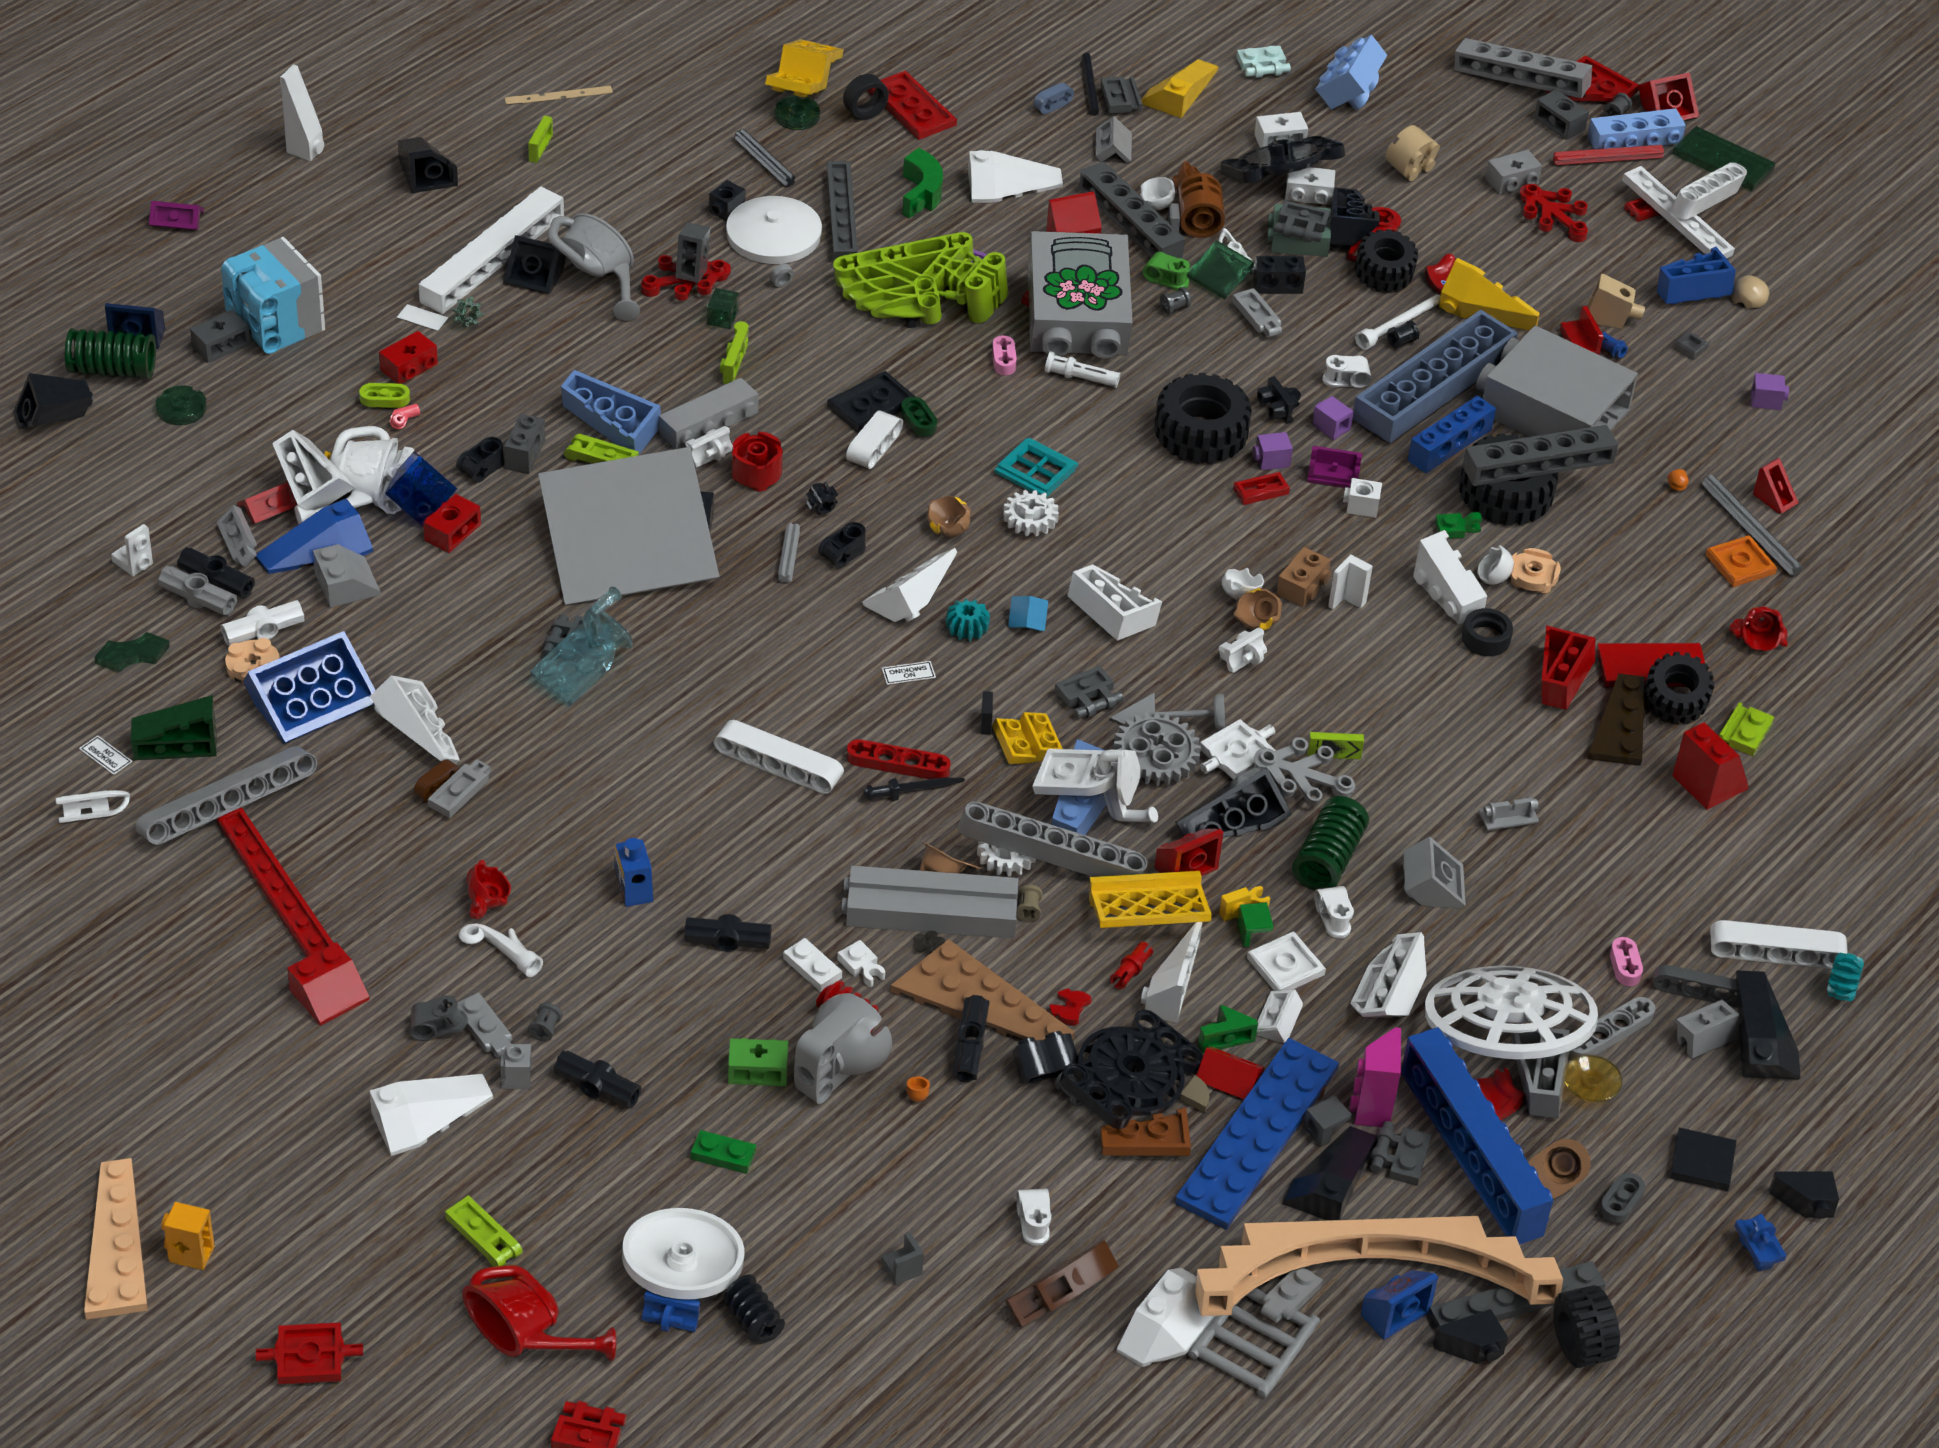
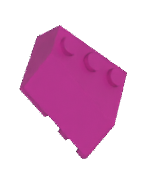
(1377, 1080)

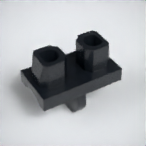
(1281, 399)

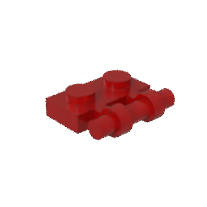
(580, 1433)

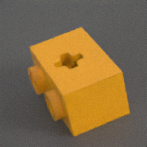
(188, 1235)

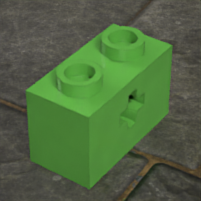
(758, 1062)

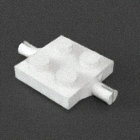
(1234, 748)

